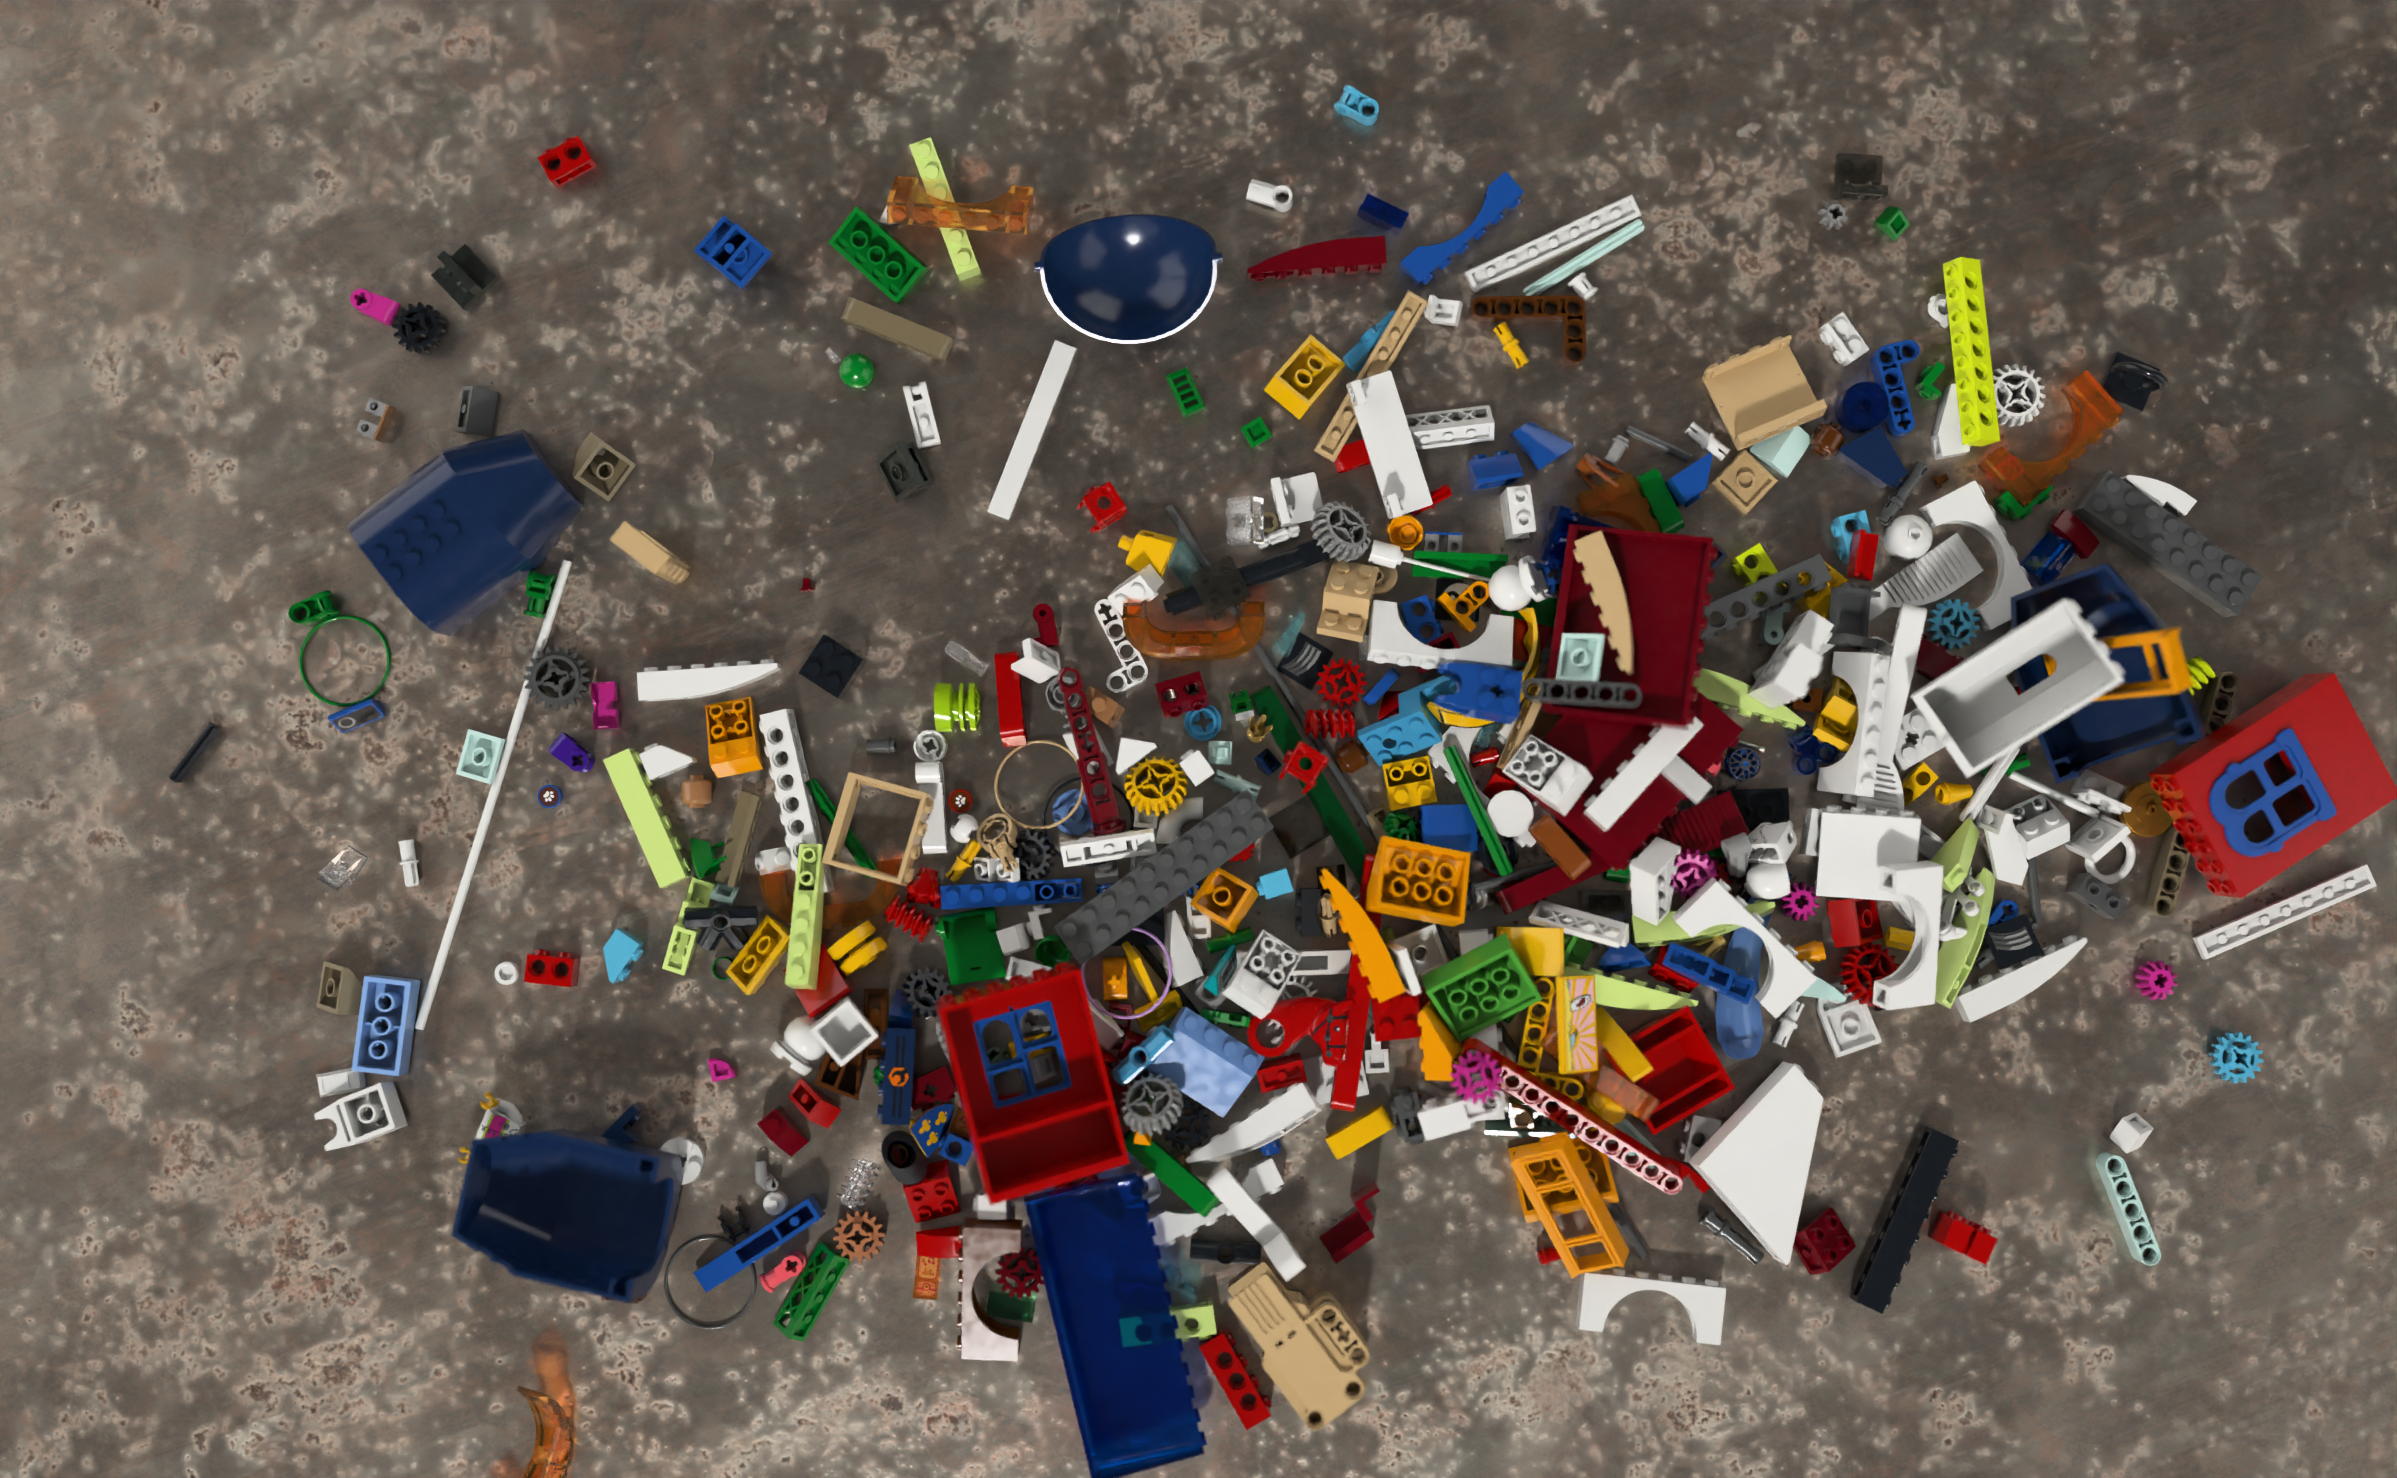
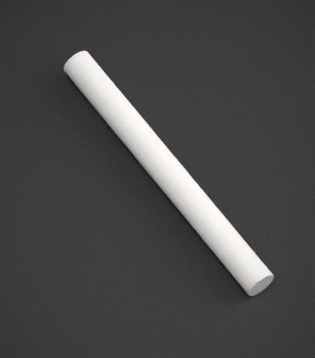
(2054, 794)

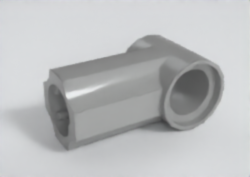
(1736, 854)

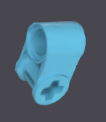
(1354, 102)

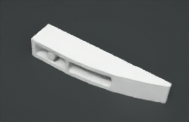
(700, 681)
(1316, 961)
(2015, 981)
(1261, 1126)

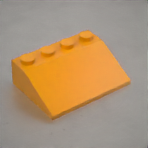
(1419, 882)
(1566, 1200)

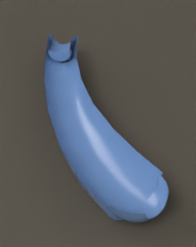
(1737, 1024)

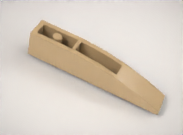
(1609, 594)

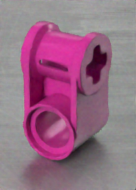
(377, 306)

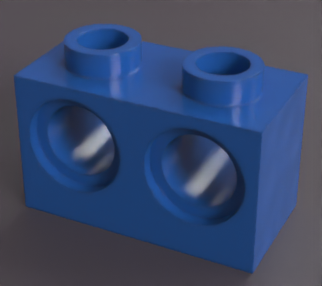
(1414, 623)

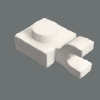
(1376, 1057)

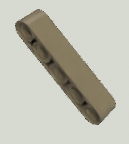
(897, 329)

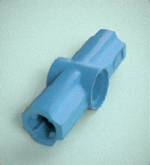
(1359, 354)
(1152, 1046)

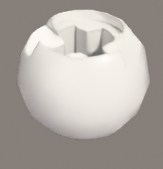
(964, 828)

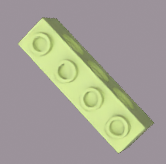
(1203, 1313)

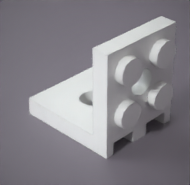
(1403, 950)

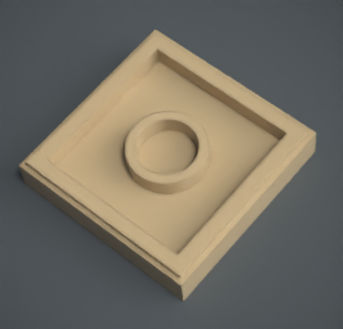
(1744, 481)

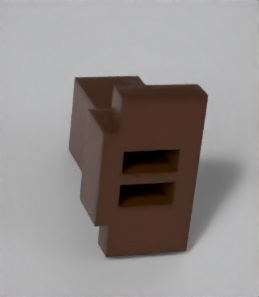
(1939, 480)

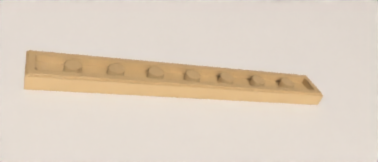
(1378, 362)

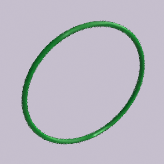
(318, 626)

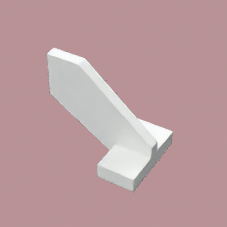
(2003, 844)

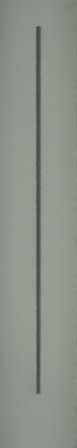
(1361, 810)

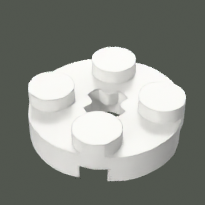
(693, 1153)

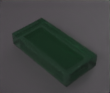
(1012, 1308)

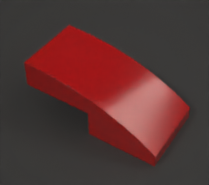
(1698, 1182)

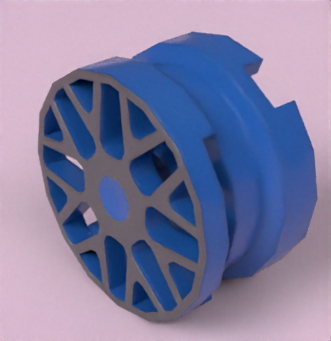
(1742, 763)

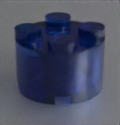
(1869, 396)

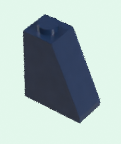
(1874, 459)

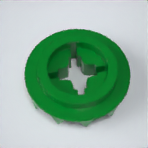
(1395, 819)

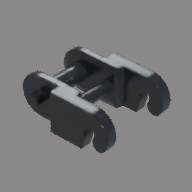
(728, 1228)

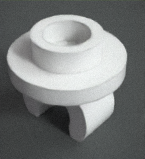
(1482, 899)

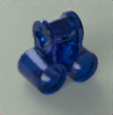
(1808, 749)

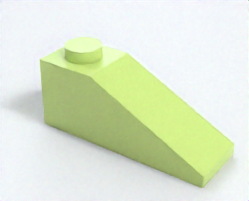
(1957, 855)

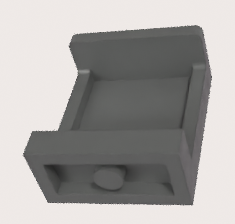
(1851, 616)

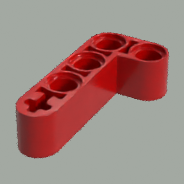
(1010, 700)

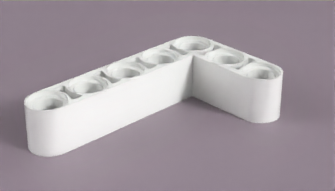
(1257, 1222)

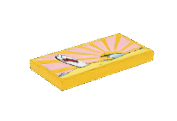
(1576, 1024)

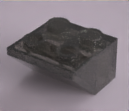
(1607, 903)

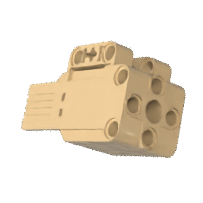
(1302, 1346)

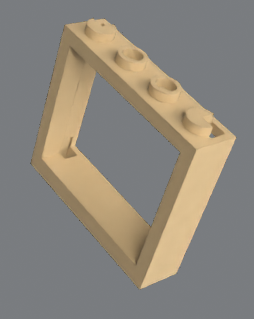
(844, 816)

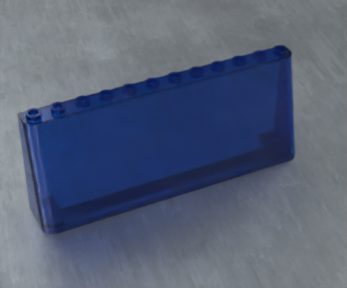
(1115, 1326)

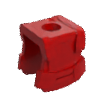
(1103, 517)
(1292, 766)

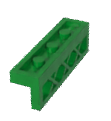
(1472, 563)
(813, 1295)

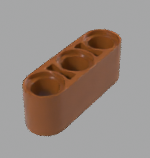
(1559, 847)

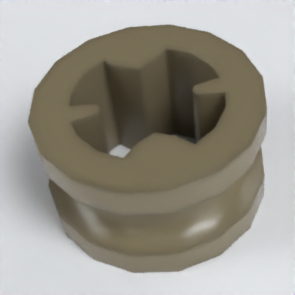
(1274, 522)

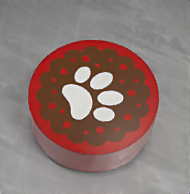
(960, 801)

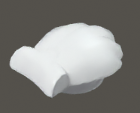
(1938, 309)

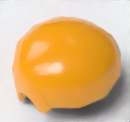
(1406, 532)

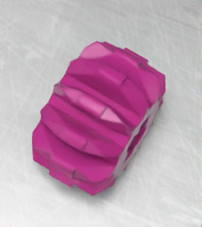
(1796, 910)
(2162, 985)

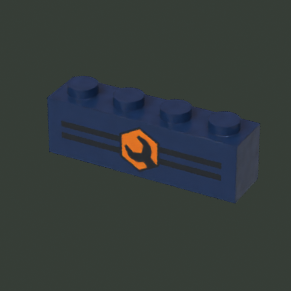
(898, 1076)

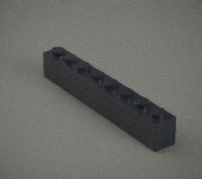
(1904, 1220)

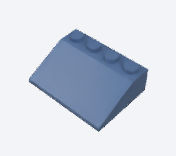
(1206, 1062)

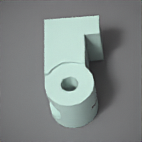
(1771, 625)

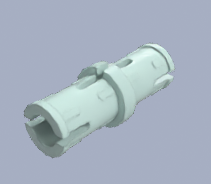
(1235, 783)

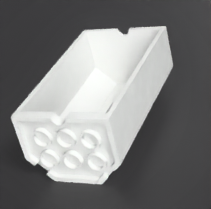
(1981, 712)

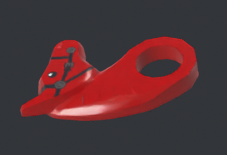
(1319, 1017)

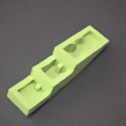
(684, 941)

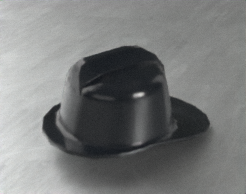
(904, 1157)

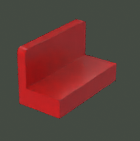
(1862, 556)
(1281, 1072)

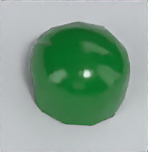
(856, 370)
(1052, 951)

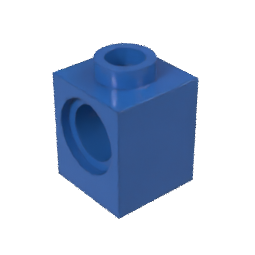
(961, 1157)

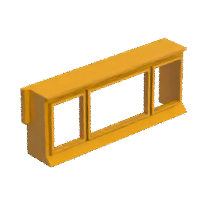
(2173, 657)
(1561, 1146)

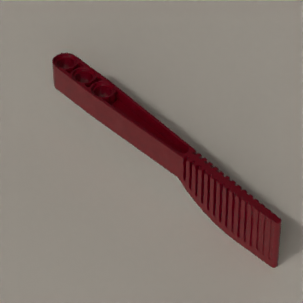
(1693, 829)

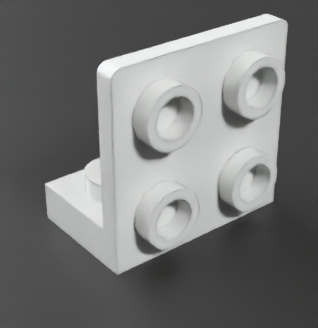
(1296, 498)
(2100, 791)

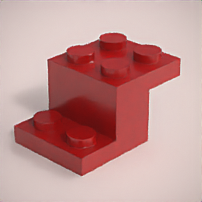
(1398, 1016)

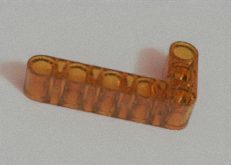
(1607, 1082)

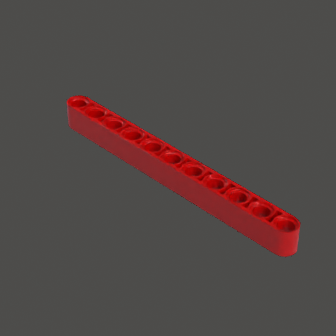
(1347, 1074)
(1585, 1118)

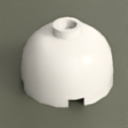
(1907, 537)

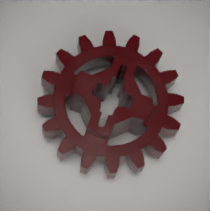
(1020, 1283)

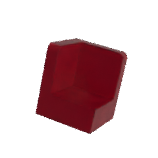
(1131, 1041)

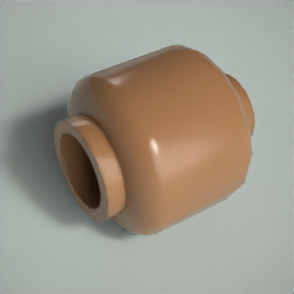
(696, 791)

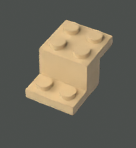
(1347, 600)

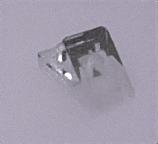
(343, 868)

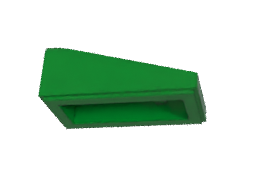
(1193, 409)

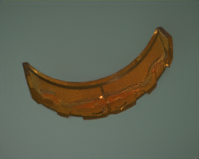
(553, 1437)

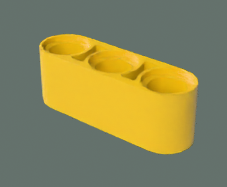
(1359, 1132)

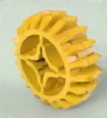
(1139, 793)

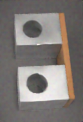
(376, 431)

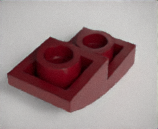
(2074, 530)

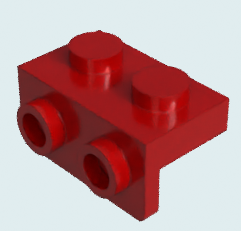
(1669, 976)

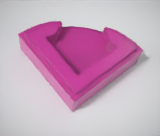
(720, 1069)

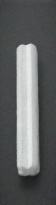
(1988, 785)

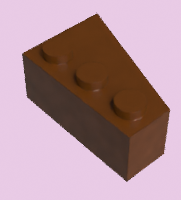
(839, 1079)

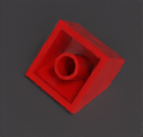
(1854, 921)

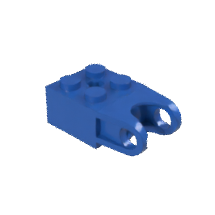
(1474, 692)

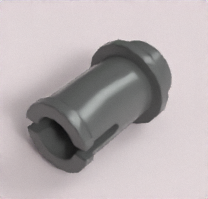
(881, 745)

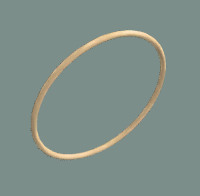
(996, 786)

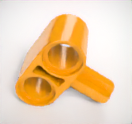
(1115, 979)

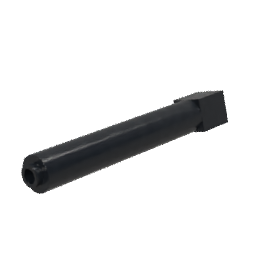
(1255, 574)

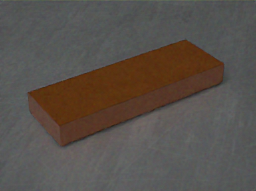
(877, 1014)

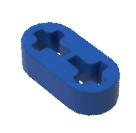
(1381, 687)
(1997, 912)

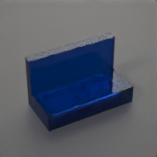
(1382, 214)
(2049, 558)

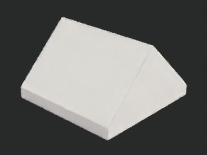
(1132, 752)

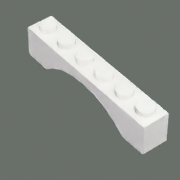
(1172, 1223)

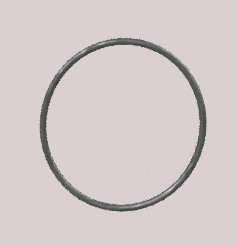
(667, 1293)

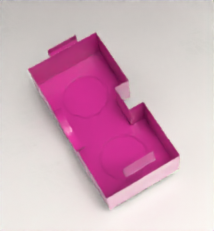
(604, 714)

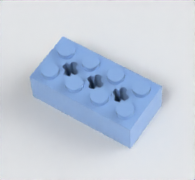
(373, 1033)

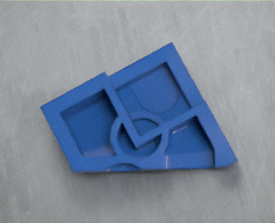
(1540, 444)

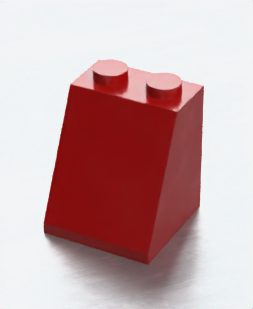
(831, 985)

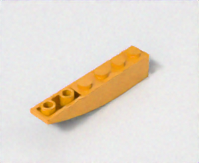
(1365, 941)

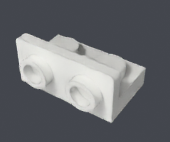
(1843, 339)

